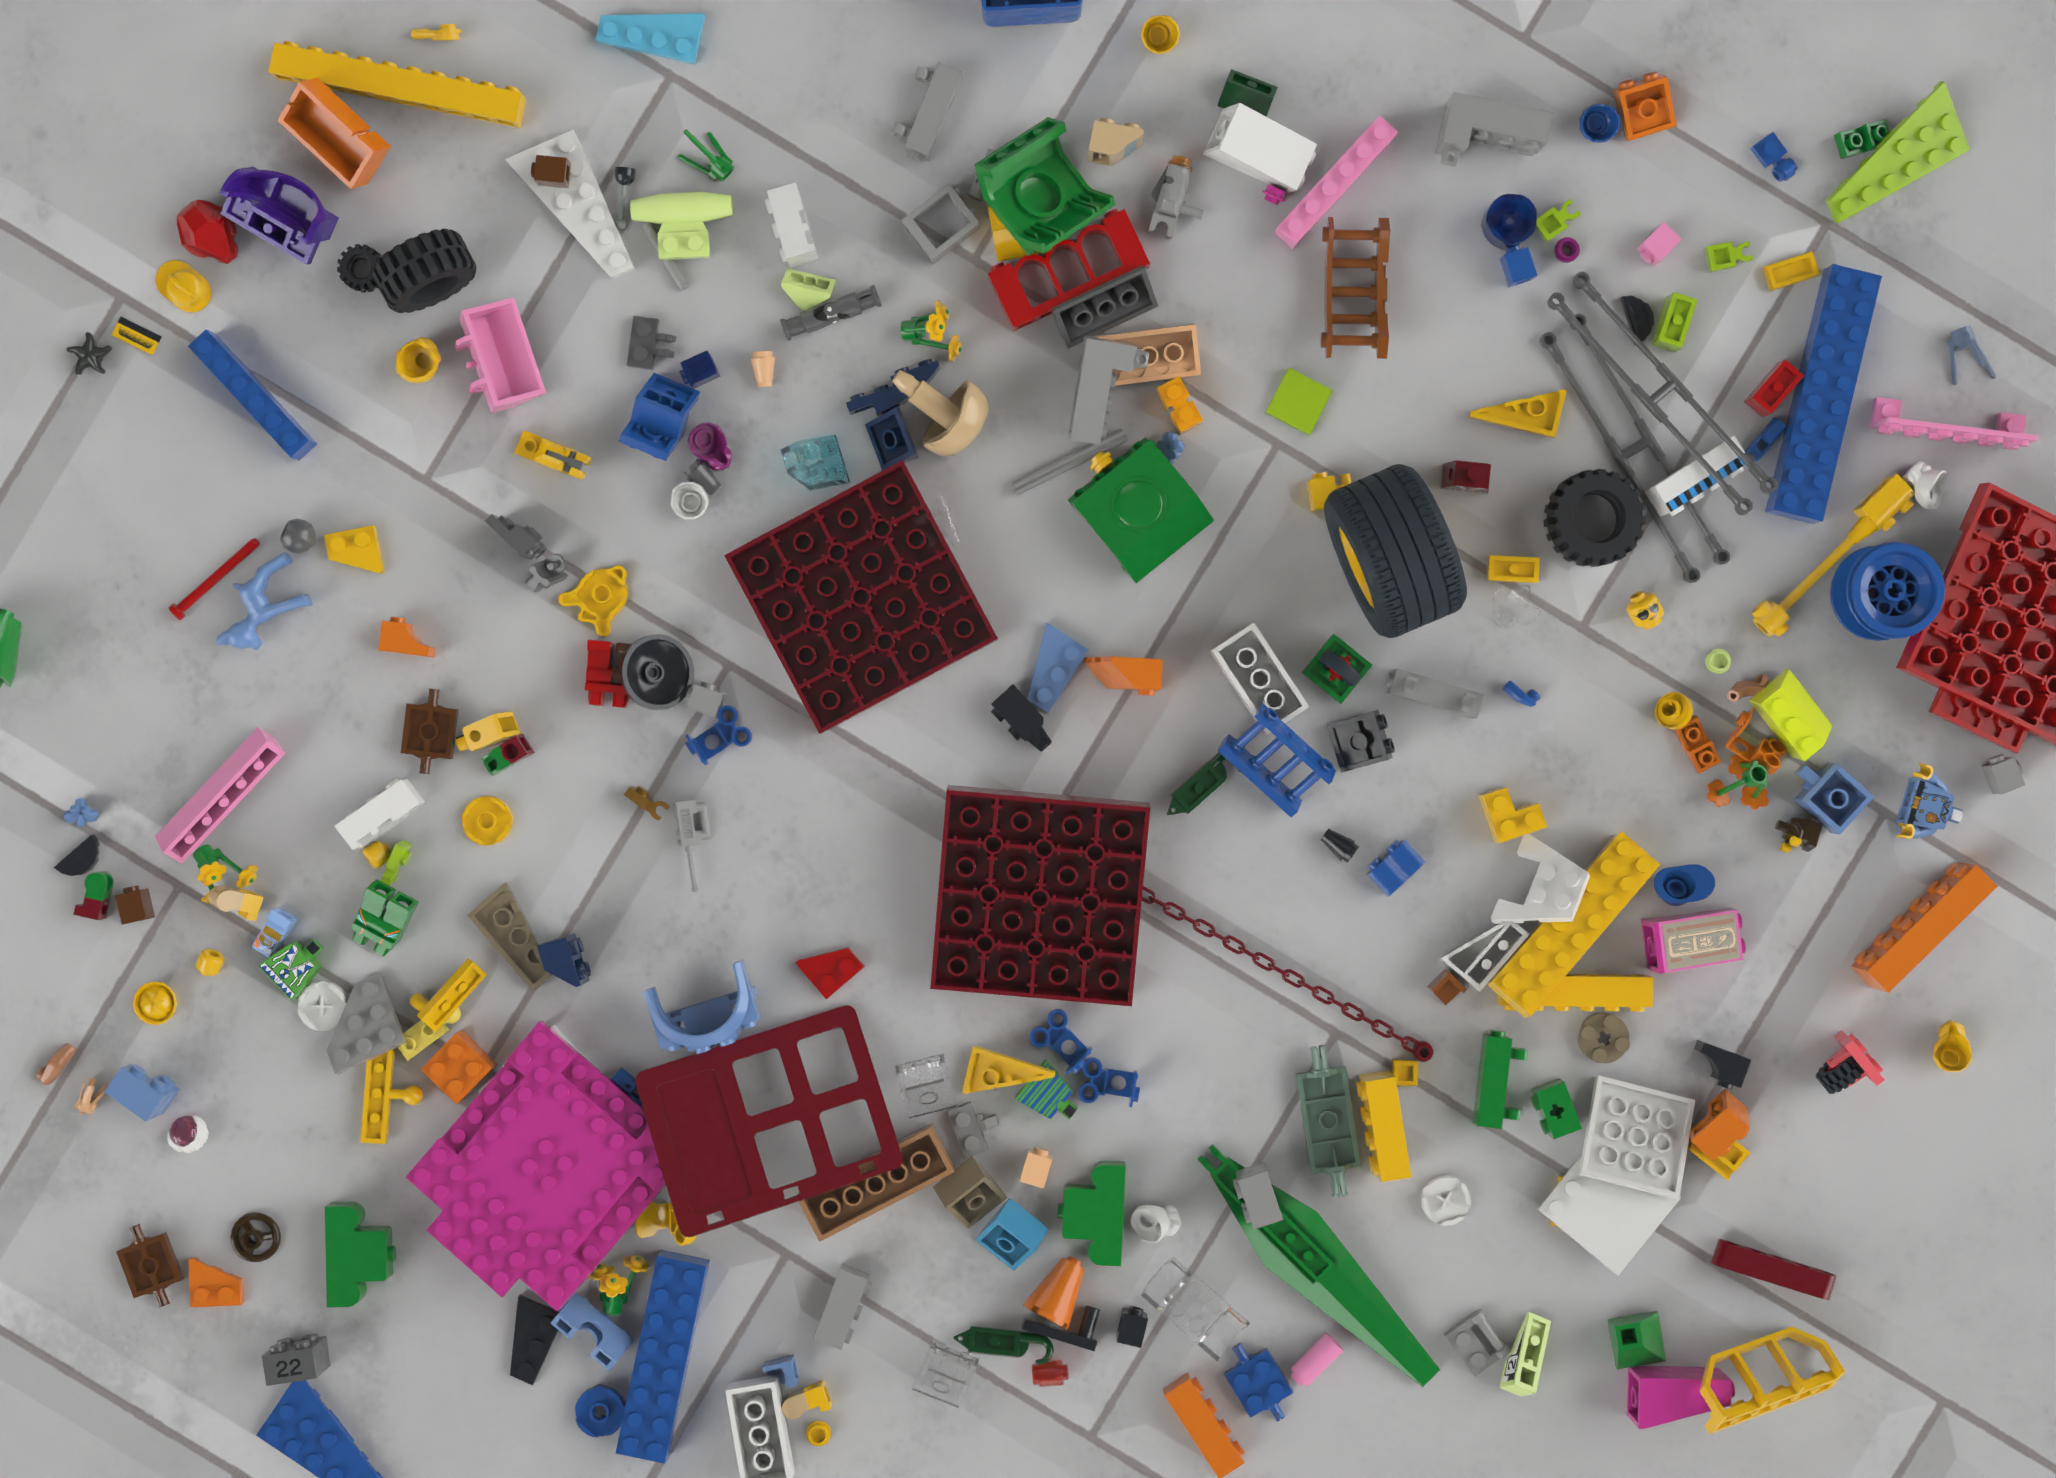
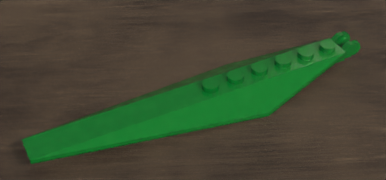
(1322, 1270)

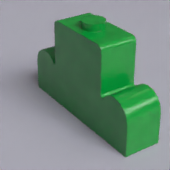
(1097, 1212)
(354, 1253)

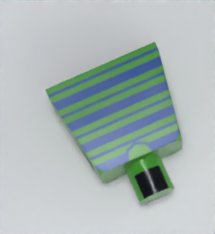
(1048, 1095)

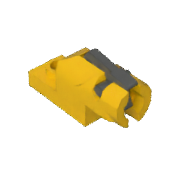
(552, 455)

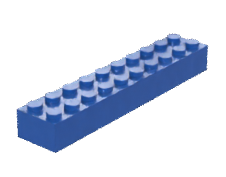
(1824, 393)

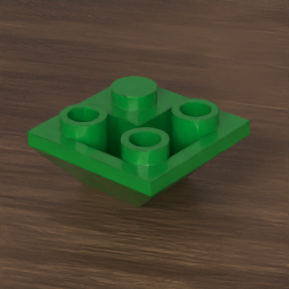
(1636, 1340)

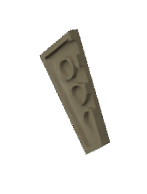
(510, 934)

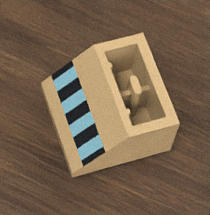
(1113, 141)

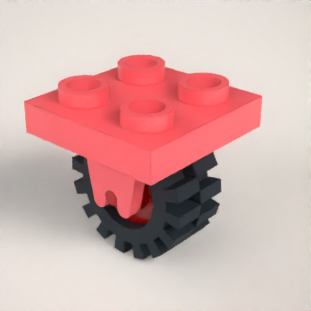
(1848, 1066)

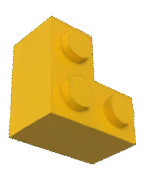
(1505, 821)

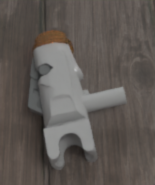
(1170, 194)

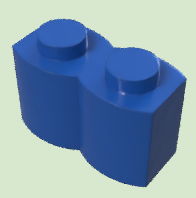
(1395, 867)

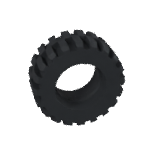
(424, 270)
(1626, 508)

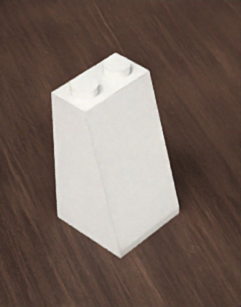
(1260, 148)

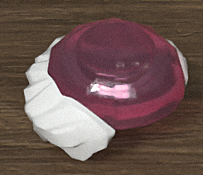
(187, 1134)

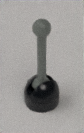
(624, 177)

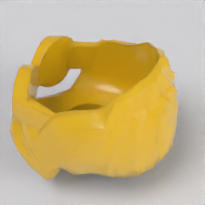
(418, 360)

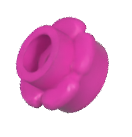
(1274, 194)

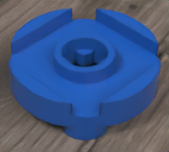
(585, 1412)

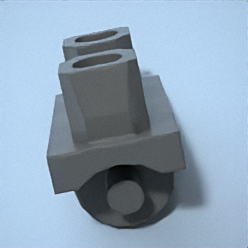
(547, 572)

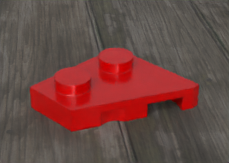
(830, 969)

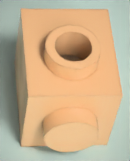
(1036, 1167)

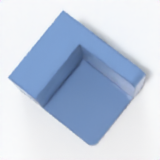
(785, 1368)

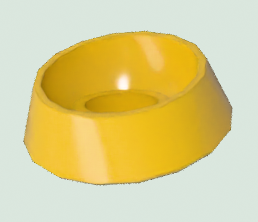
(154, 1003)

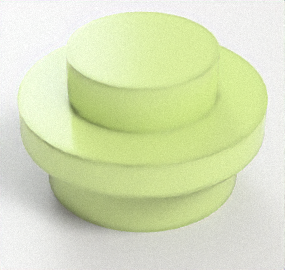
(1718, 661)

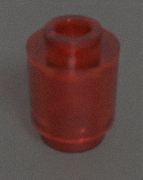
(1050, 1374)

